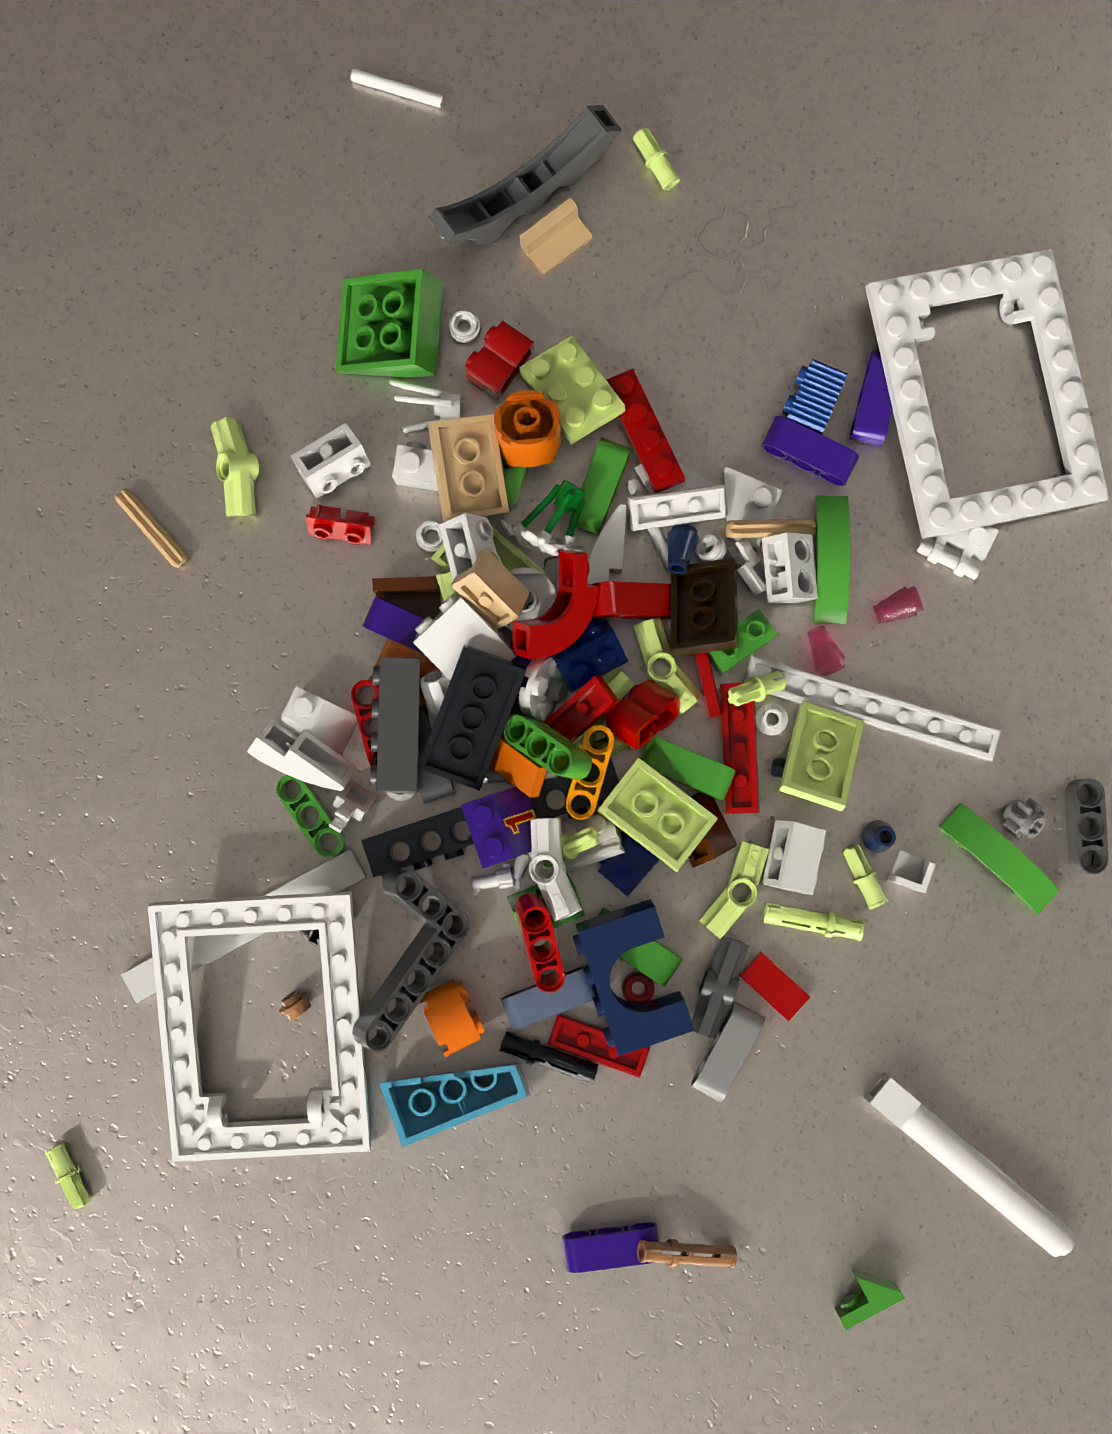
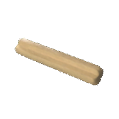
(769, 527)
(151, 528)

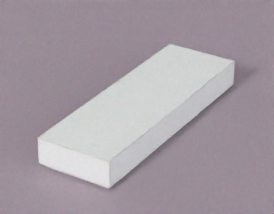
(677, 507)

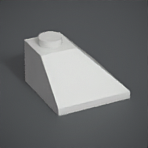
(319, 718)

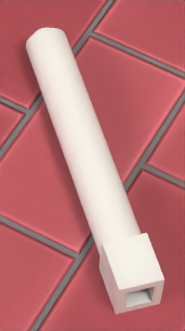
(971, 1166)

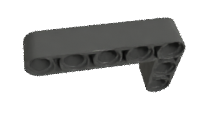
(413, 959)

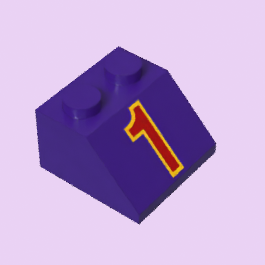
(500, 825)

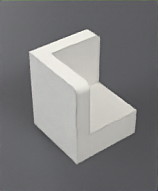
(911, 871)

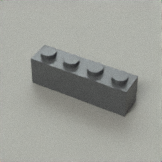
(397, 725)

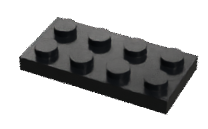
(472, 717)

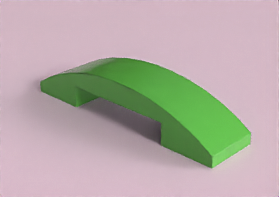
(832, 559)
(1000, 857)

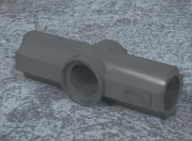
(719, 986)

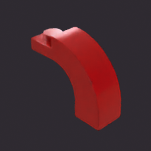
(566, 617)

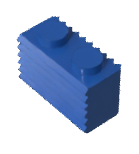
(816, 395)

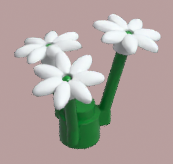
(567, 498)

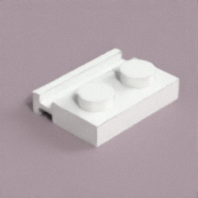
(608, 845)

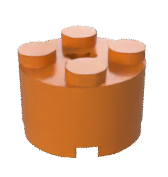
(528, 429)
(450, 1017)

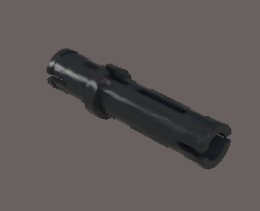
(550, 1058)

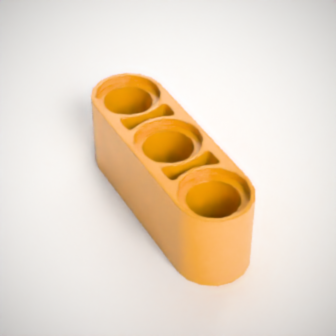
(600, 759)

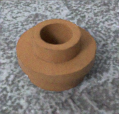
(295, 1004)

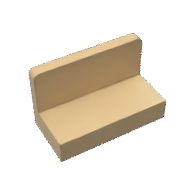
(555, 237)
(492, 590)

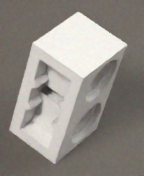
(789, 568)

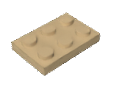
(468, 466)

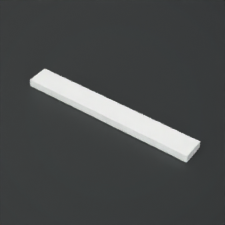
(881, 710)
(328, 877)

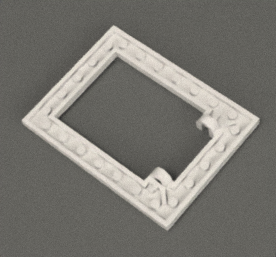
(898, 319)
(196, 1118)

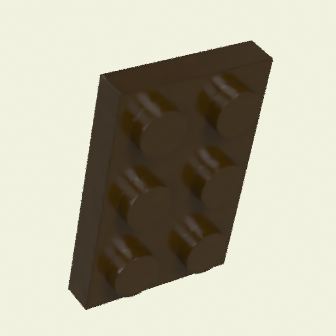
(704, 608)

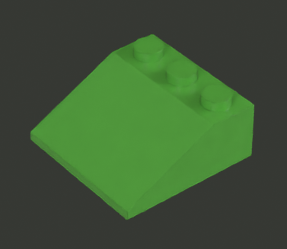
(390, 324)

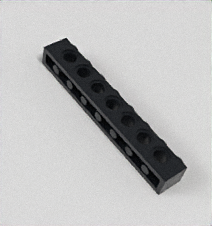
(380, 847)

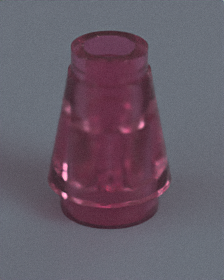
(899, 605)
(825, 651)

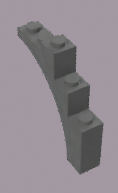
(524, 191)

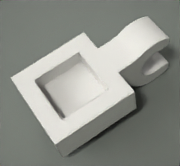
(752, 565)
(351, 802)

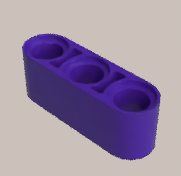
(873, 405)
(810, 451)
(393, 622)
(606, 1247)

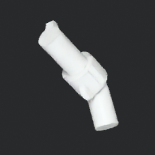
(504, 878)

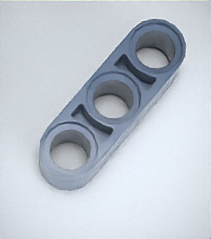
(533, 1005)

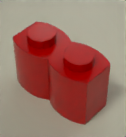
(499, 359)
(643, 714)

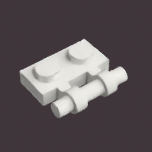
(971, 542)

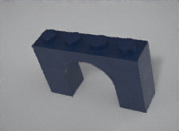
(629, 1023)

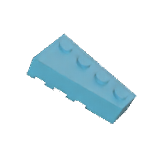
(444, 1100)

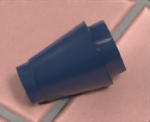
(681, 547)
(871, 836)

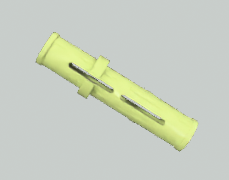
(823, 923)

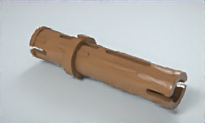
(651, 1252)

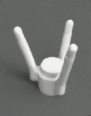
(445, 402)

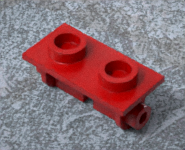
(325, 523)

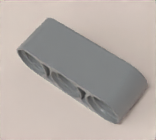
(728, 1052)

